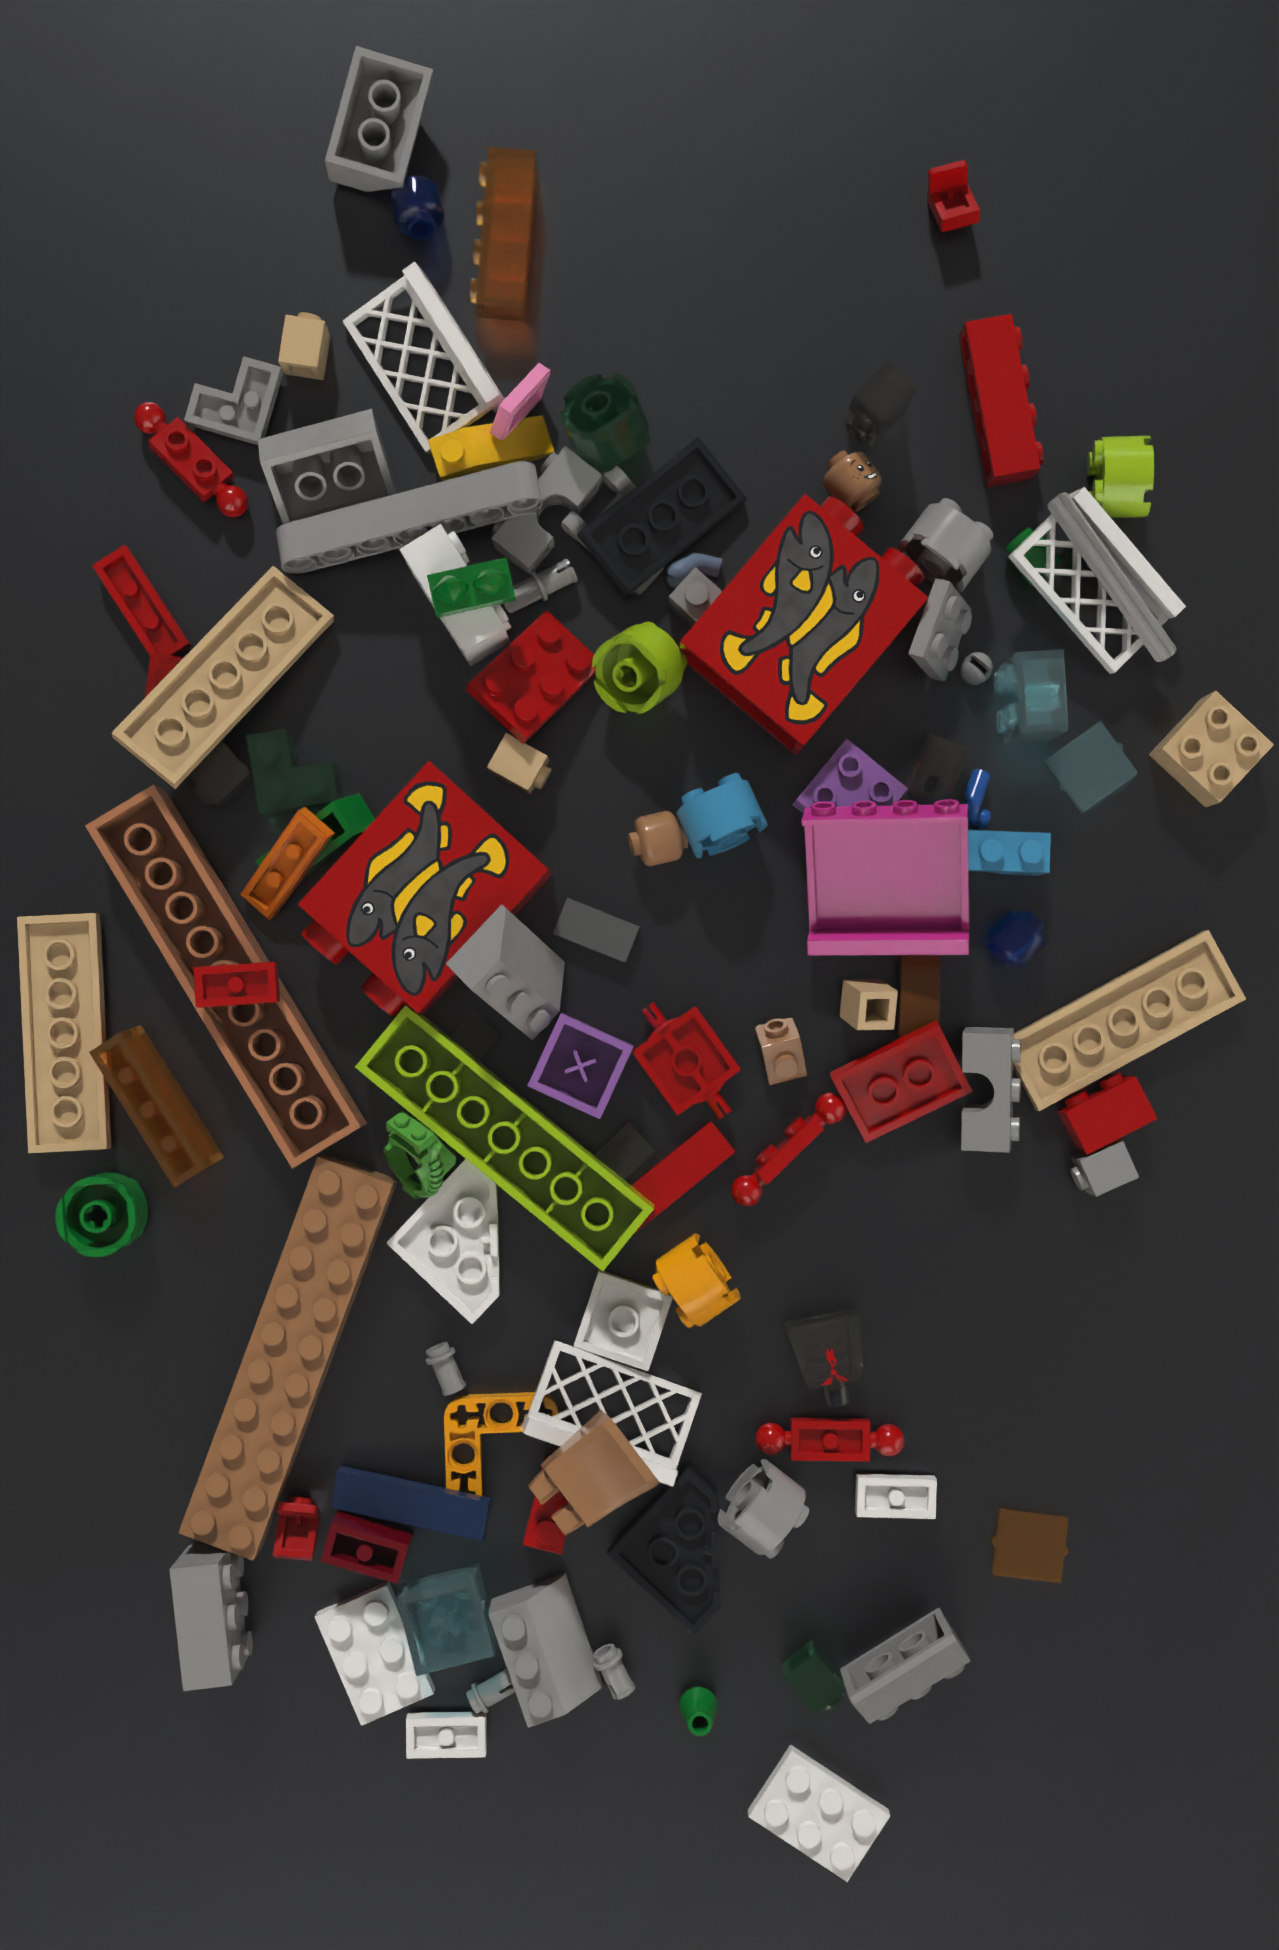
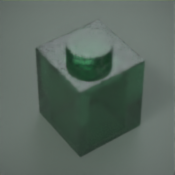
(814, 1678)

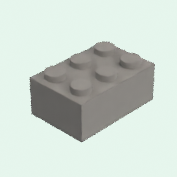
(210, 1616)

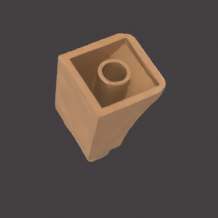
(594, 1473)

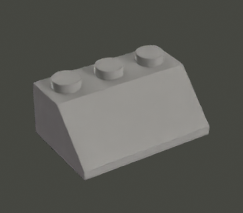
(377, 121)
(326, 466)
(512, 972)
(545, 1649)
(904, 1667)

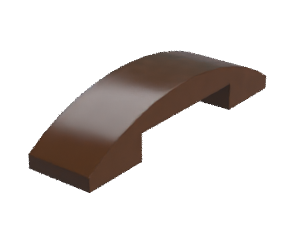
(918, 992)

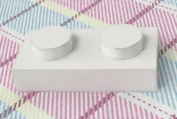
(896, 1496)
(446, 1735)

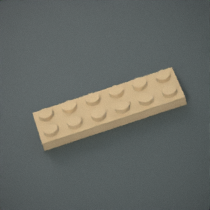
(223, 677)
(1125, 1019)
(59, 1028)

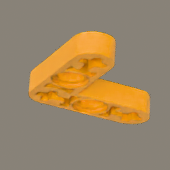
(472, 1431)

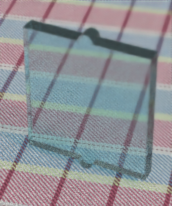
(1090, 767)

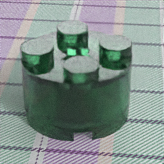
(604, 420)

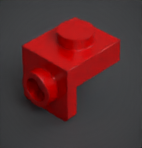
(951, 196)
(297, 1529)

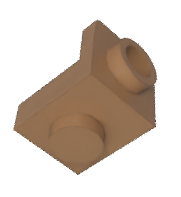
(781, 1050)

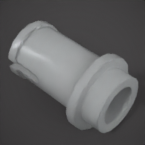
(445, 1368)
(613, 1670)
(490, 1692)

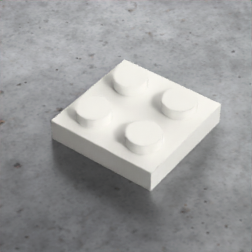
(623, 1320)

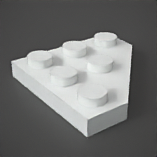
(456, 1241)

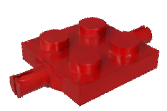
(686, 1060)

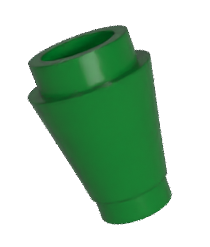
(698, 1709)

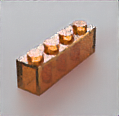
(505, 235)
(156, 1105)

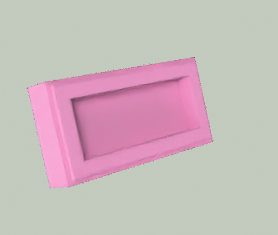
(520, 402)

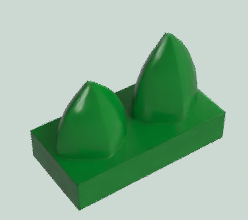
(471, 587)

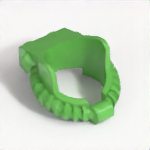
(426, 1149)

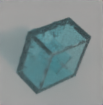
(1032, 696)
(447, 1619)

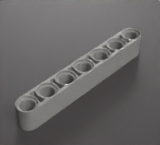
(405, 516)

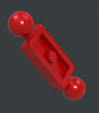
(190, 459)
(748, 1189)
(829, 1439)

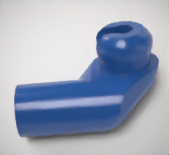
(974, 796)

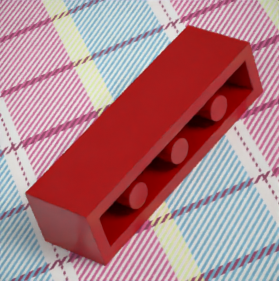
(1000, 400)

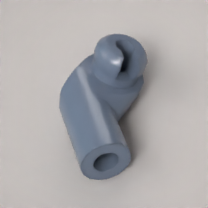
(682, 566)

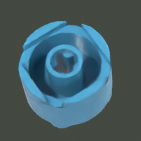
(720, 816)

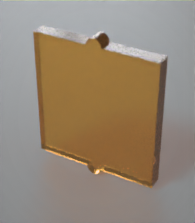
(1030, 1545)

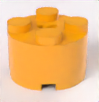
(695, 1281)

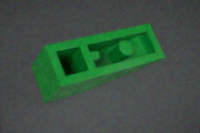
(348, 820)

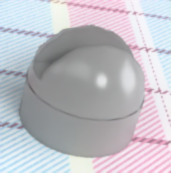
(971, 673)

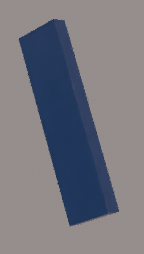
(411, 1503)

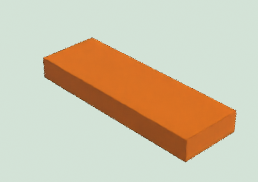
(287, 863)

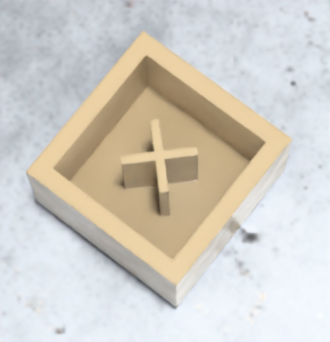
(1211, 749)

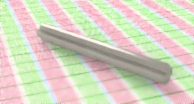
(1111, 577)

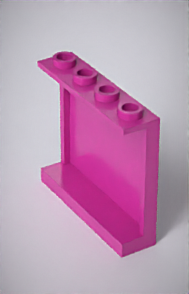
(887, 878)

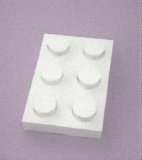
(372, 1653)
(818, 1813)

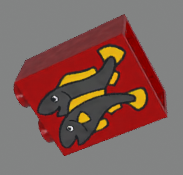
(804, 620)
(418, 891)

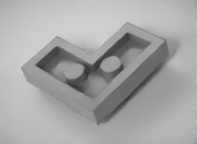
(245, 411)

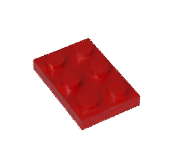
(533, 677)
(901, 1081)

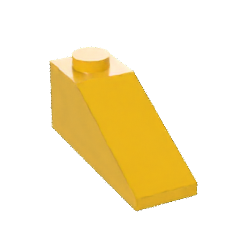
(477, 450)

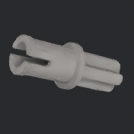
(541, 585)

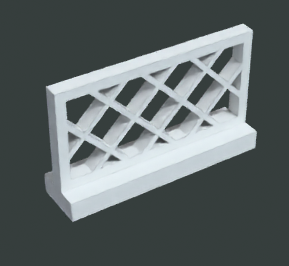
(446, 333)
(1147, 582)
(557, 1431)

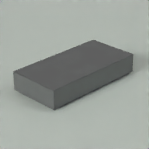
(596, 930)

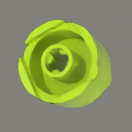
(1122, 474)
(638, 668)

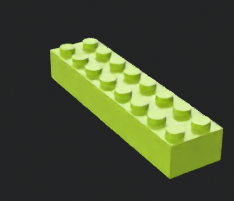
(505, 1137)

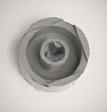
(947, 544)
(764, 1508)

